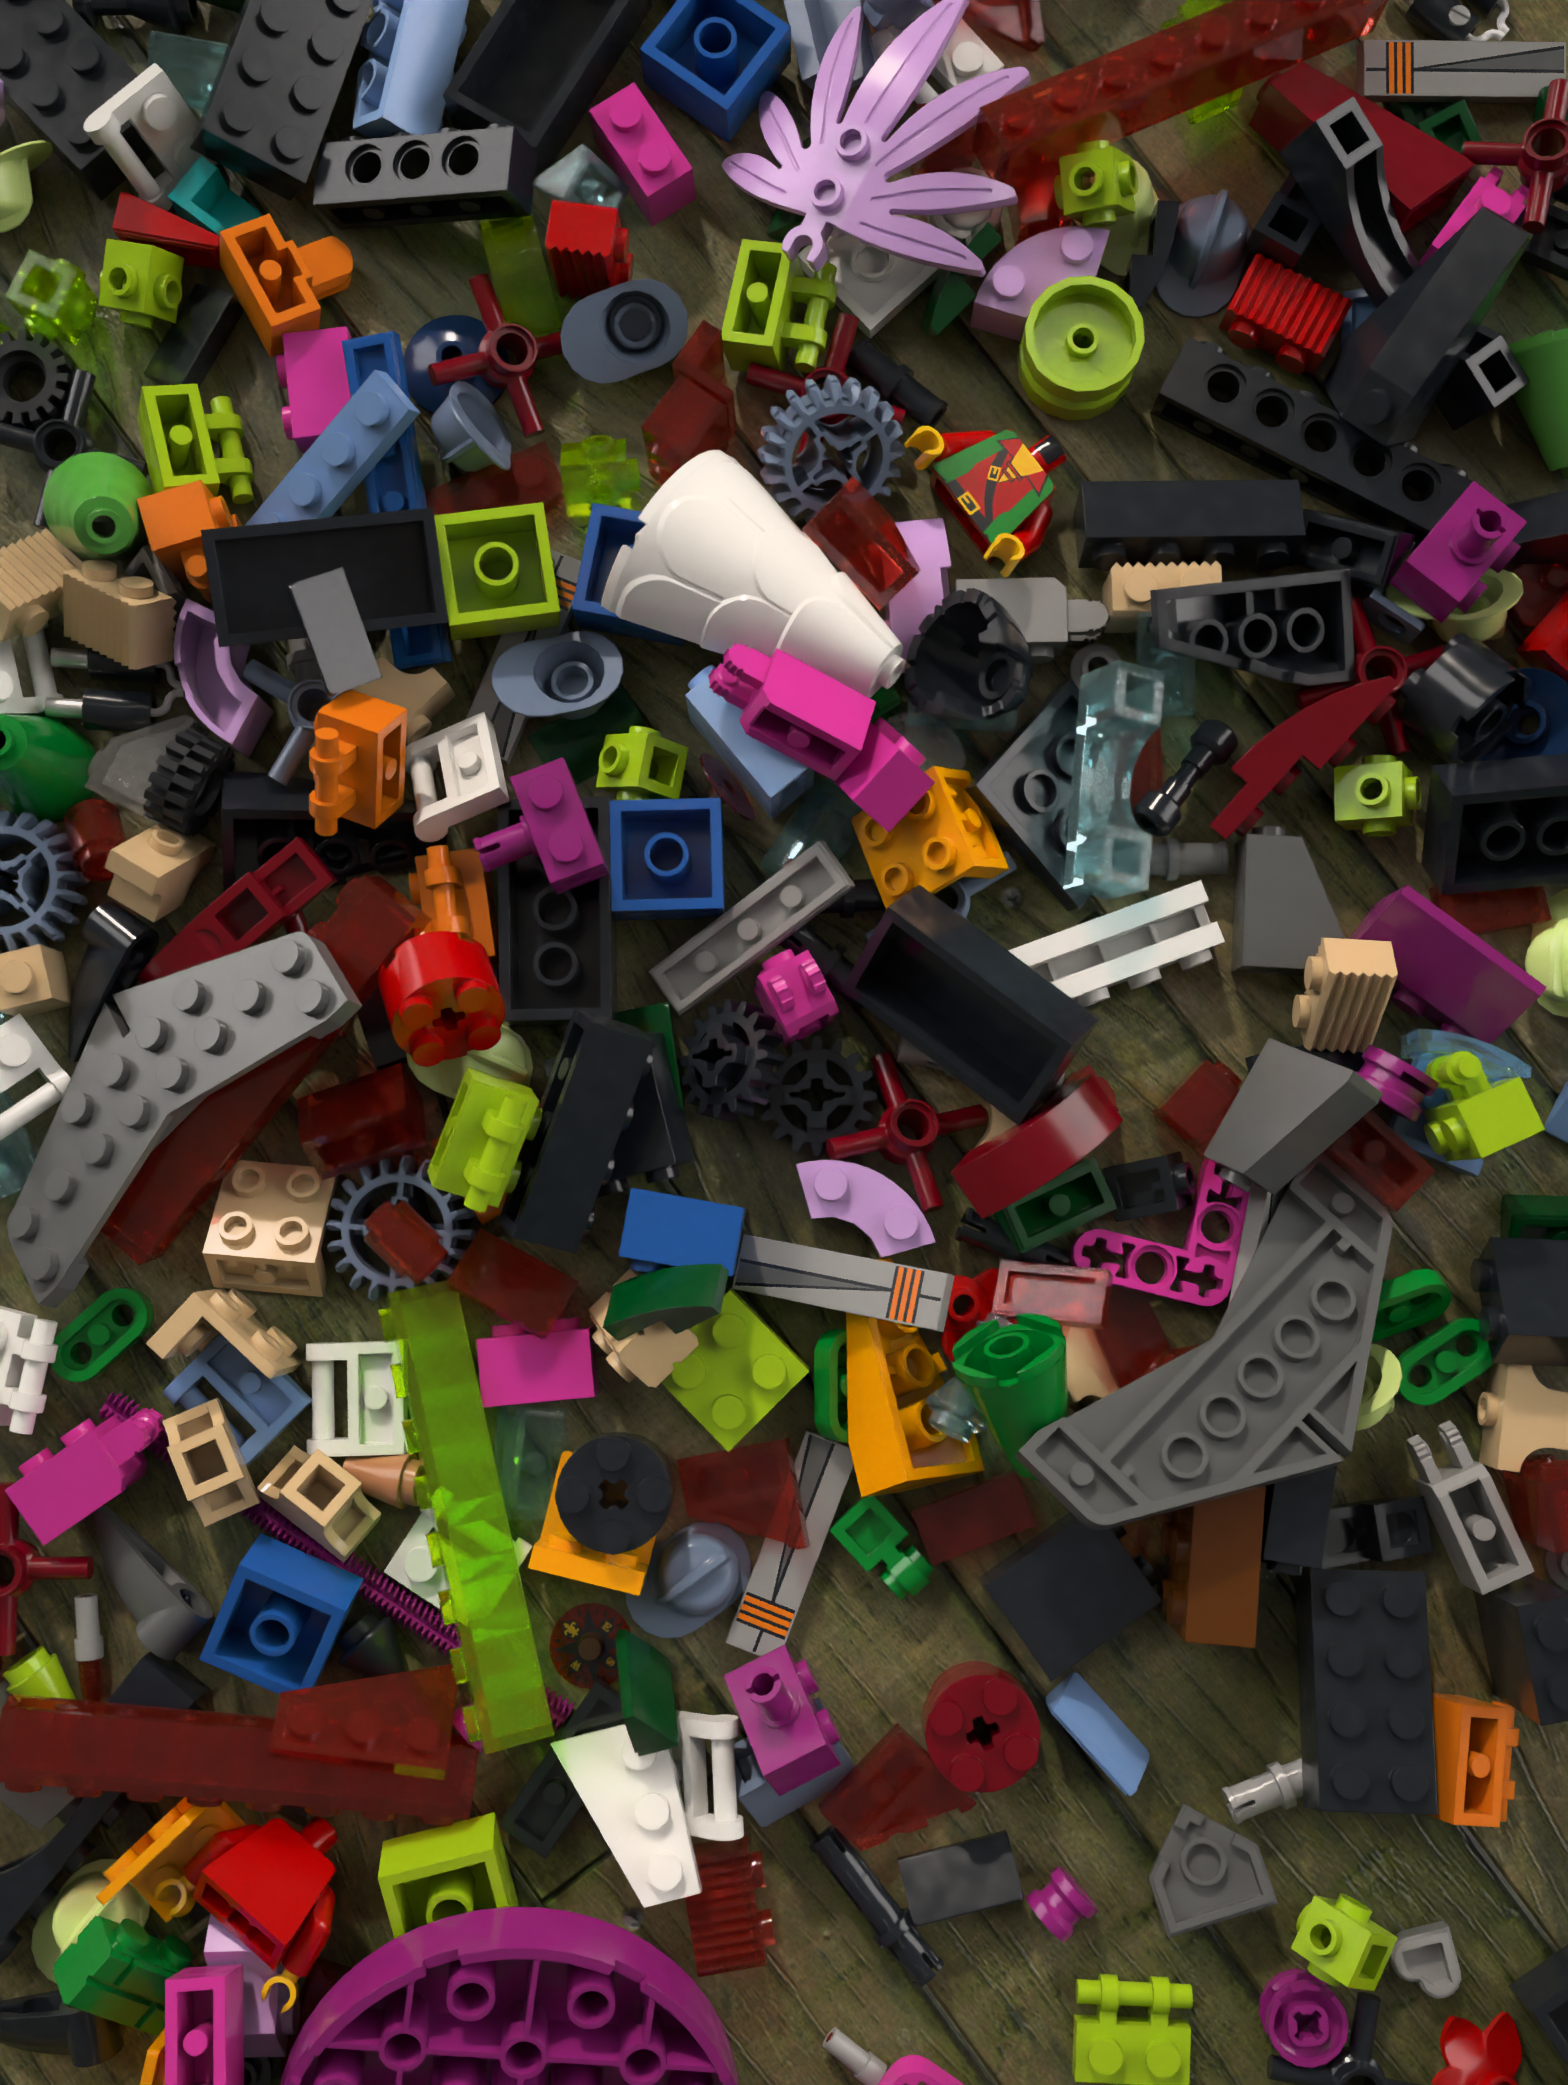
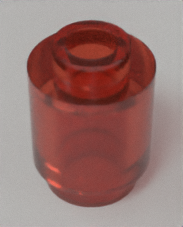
(92, 831)
(405, 1241)

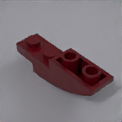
(1314, 733)
(246, 911)

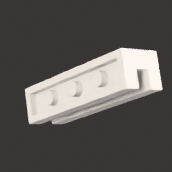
(1126, 945)

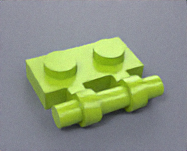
(1132, 2048)

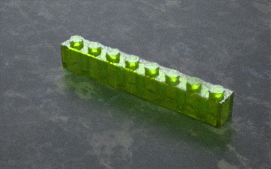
(468, 1518)

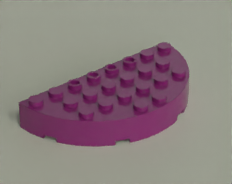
(514, 2004)

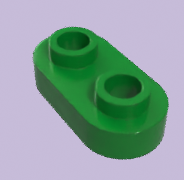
(1410, 1302)
(103, 1332)
(1442, 1363)
(831, 1385)

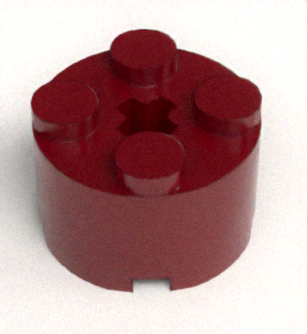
(989, 1759)

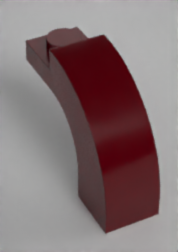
(1041, 1146)

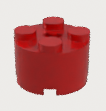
(442, 998)

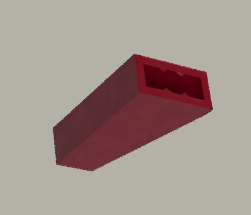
(1418, 168)

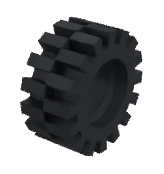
(41, 354)
(188, 782)

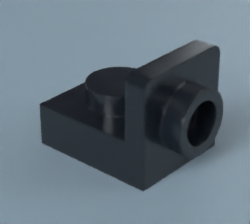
(1151, 1186)

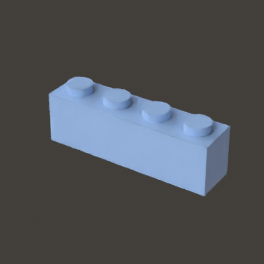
(407, 66)

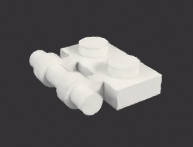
(24, 1360)

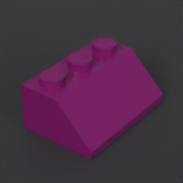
(1447, 968)

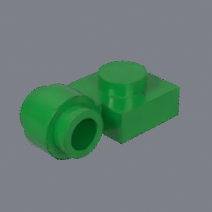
(871, 1535)

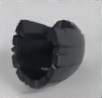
(968, 660)

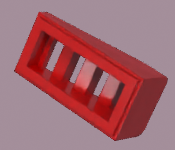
(150, 225)

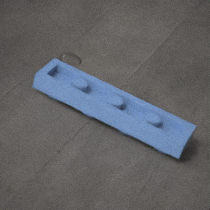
(341, 454)

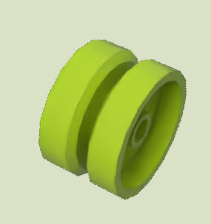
(1080, 347)

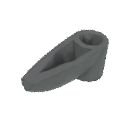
(153, 1590)

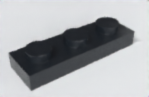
(549, 1795)

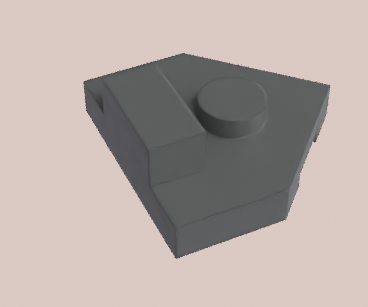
(1206, 1874)

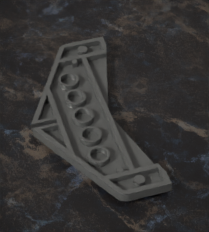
(148, 1072)
(1236, 1404)

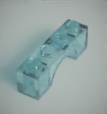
(1115, 719)

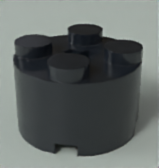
(1463, 700)
(615, 1525)

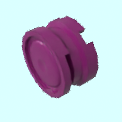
(1398, 1081)
(1303, 2018)

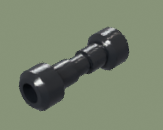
(1160, 810)

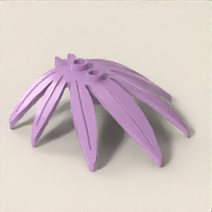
(846, 169)

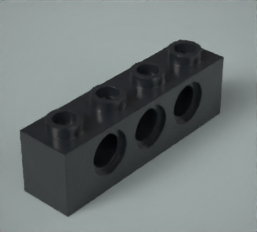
(425, 178)

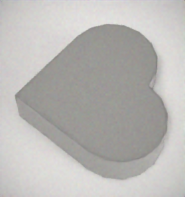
(1428, 1958)

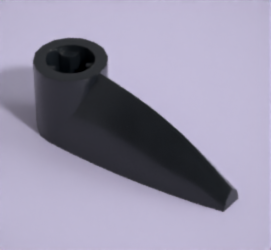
(115, 955)
(48, 2026)

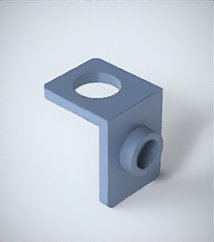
(1378, 605)

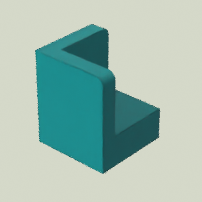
(207, 201)

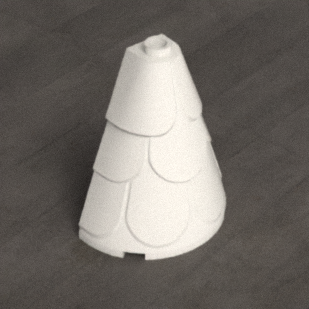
(734, 568)

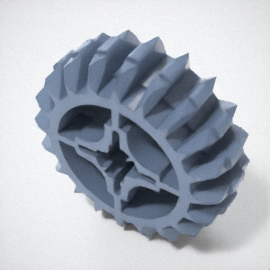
(847, 436)
(49, 859)
(353, 1225)

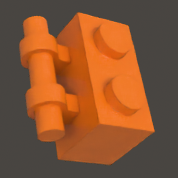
(174, 529)
(357, 761)
(456, 896)
(1473, 1759)

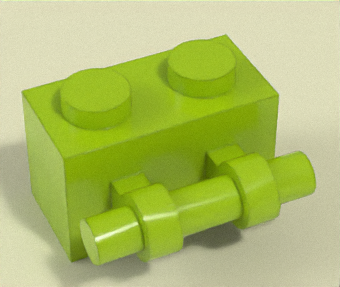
(764, 308)
(179, 444)
(1478, 1114)
(484, 1139)

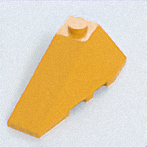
(888, 1412)

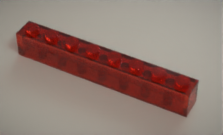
(1160, 79)
(218, 1132)
(206, 1760)

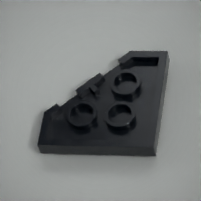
(1029, 789)

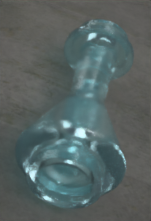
(952, 1408)

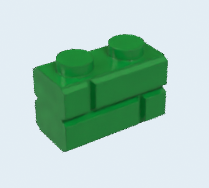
(120, 1973)

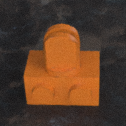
(282, 281)

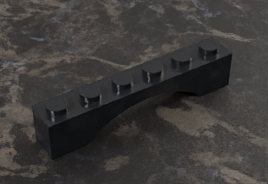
(1345, 180)
(28, 1880)

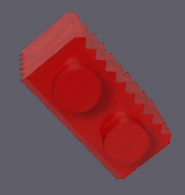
(587, 248)
(1284, 315)

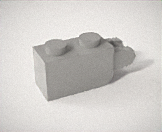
(1044, 613)
(1468, 1514)

